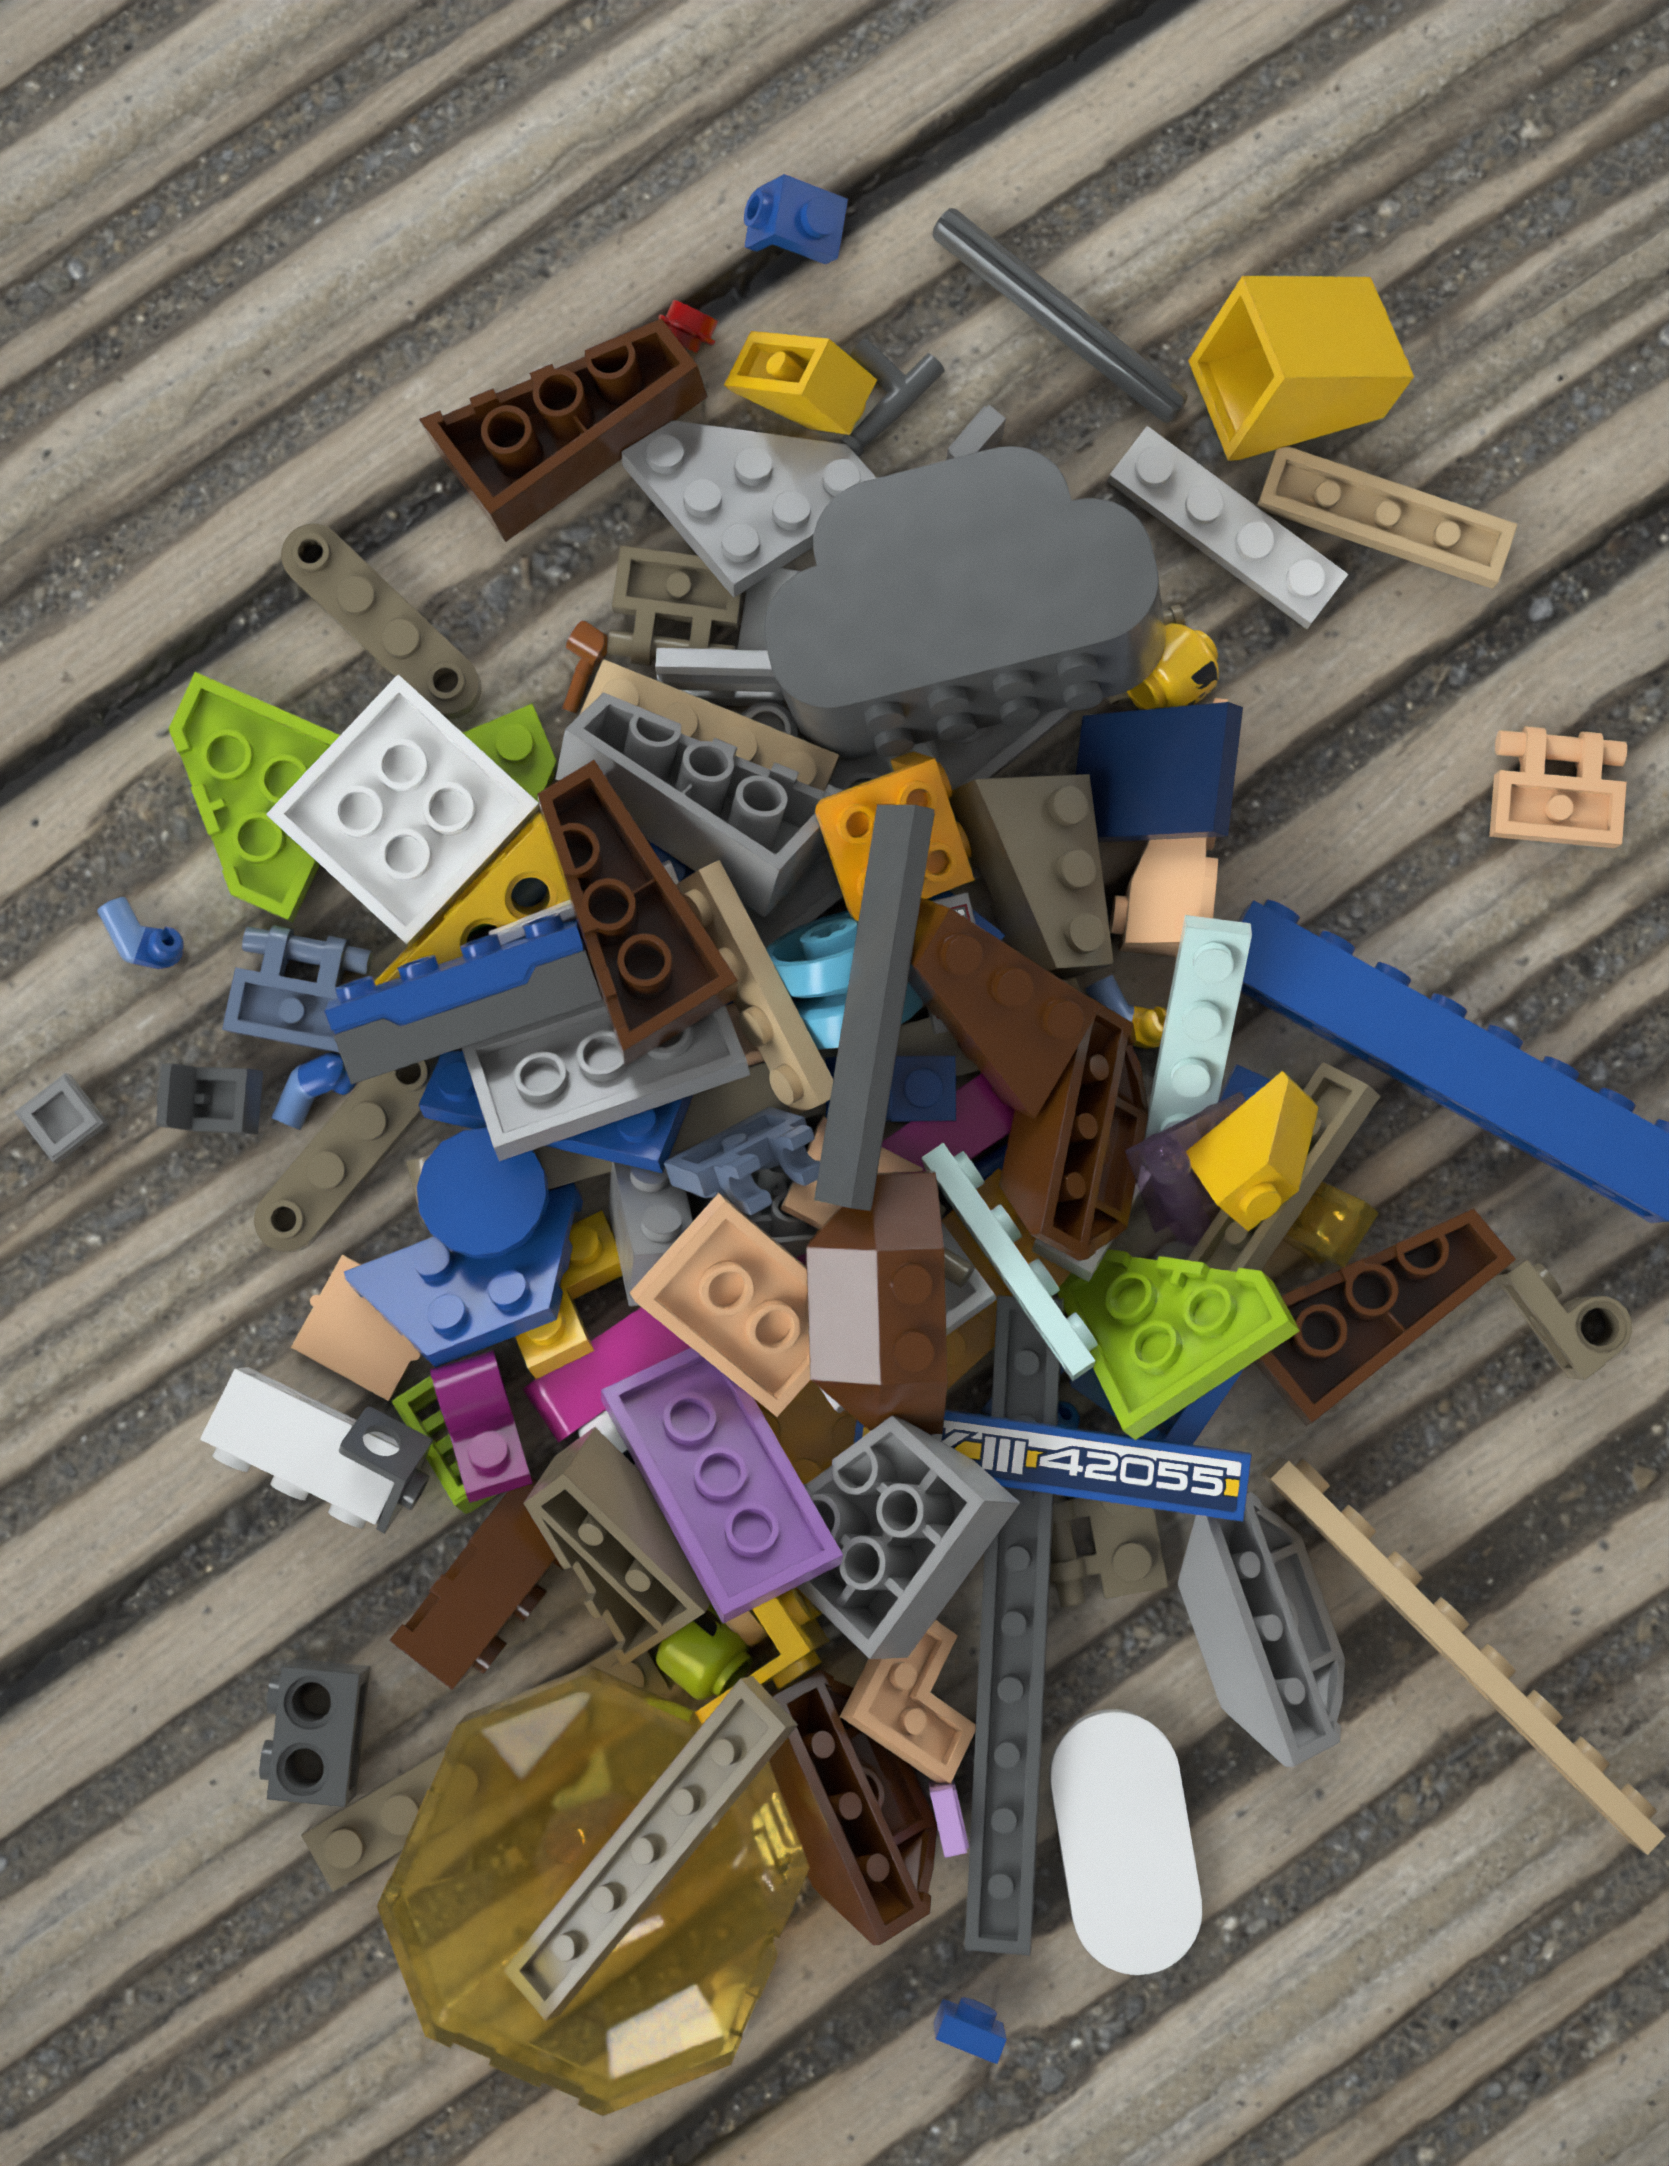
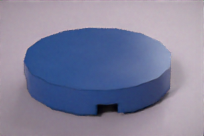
(478, 1201)

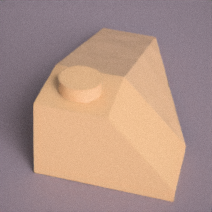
(1167, 884)

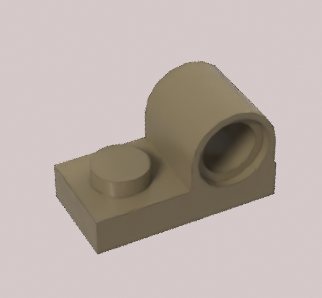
(1559, 1326)

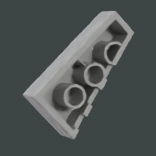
(702, 798)

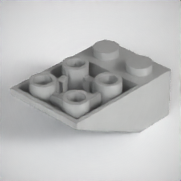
(653, 1214)

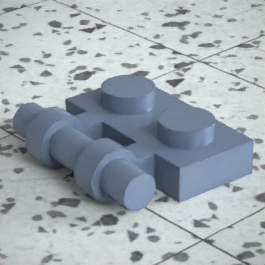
(285, 1007)

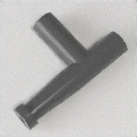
(900, 388)

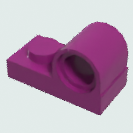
(481, 1426)

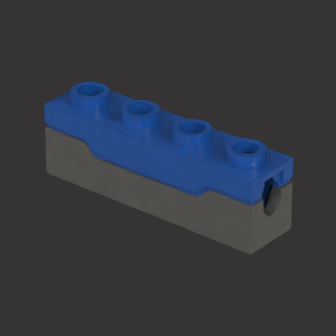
(463, 999)

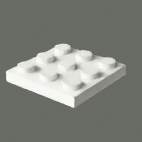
(404, 810)

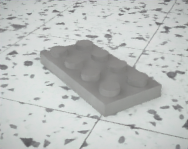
(572, 1077)

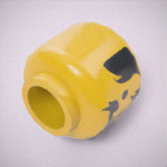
(1184, 672)

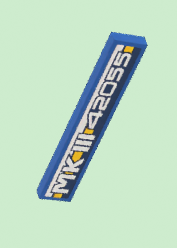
(1101, 1464)

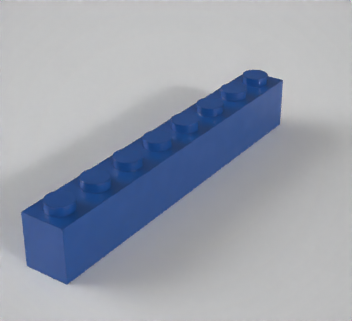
(1457, 1062)

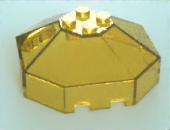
(509, 1830)

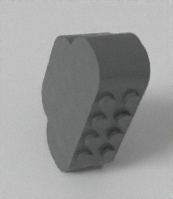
(962, 606)

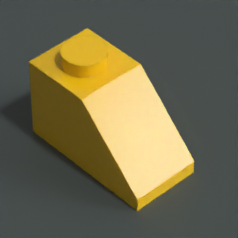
(802, 380)
(1257, 1152)

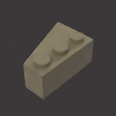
(1040, 866)
(618, 1542)

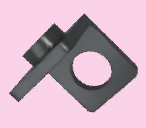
(401, 1468)

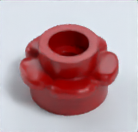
(690, 326)

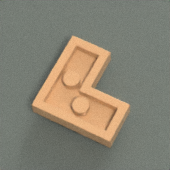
(902, 1715)

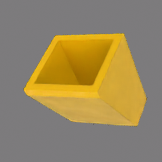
(1297, 361)

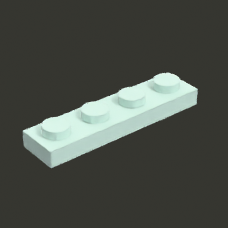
(1198, 1020)
(1028, 1283)

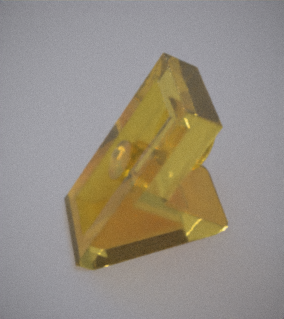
(1331, 1226)

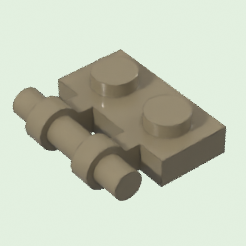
(668, 588)
(1124, 1552)

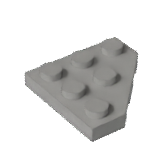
(741, 494)

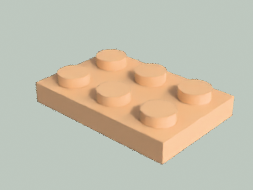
(735, 1302)

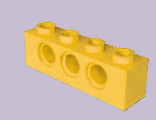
(489, 897)

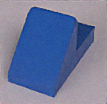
(920, 1089)

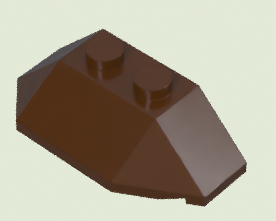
(1070, 1162)
(882, 1305)
(854, 1813)

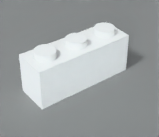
(299, 1444)

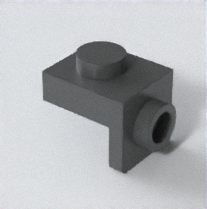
(209, 1099)

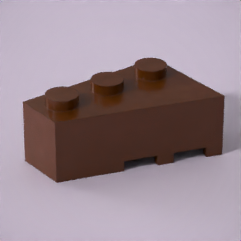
(998, 1006)
(480, 1594)

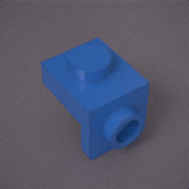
(795, 218)

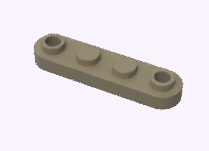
(380, 619)
(341, 1158)

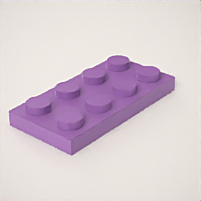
(721, 1482)

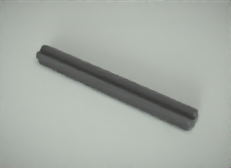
(1059, 315)

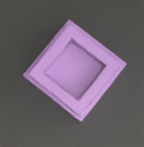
(949, 1818)

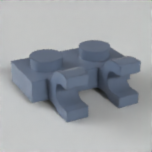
(728, 1159)

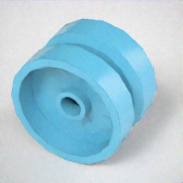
(816, 973)

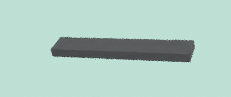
(874, 1005)

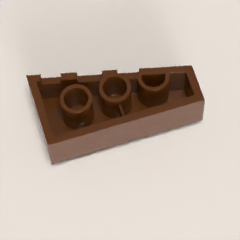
(565, 425)
(638, 929)
(1376, 1309)

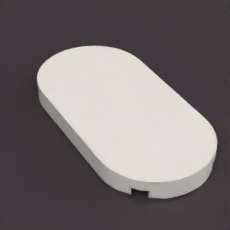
(1125, 1842)

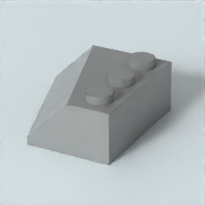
(908, 1531)

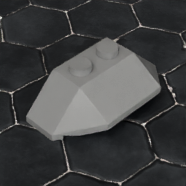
(1265, 1631)

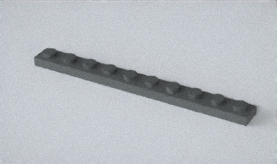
(1012, 1663)

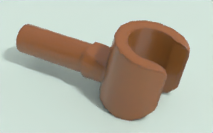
(591, 647)

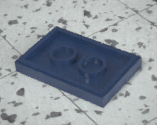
(1161, 771)

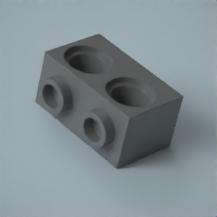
(331, 1735)

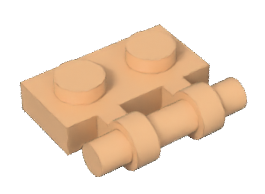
(1555, 806)

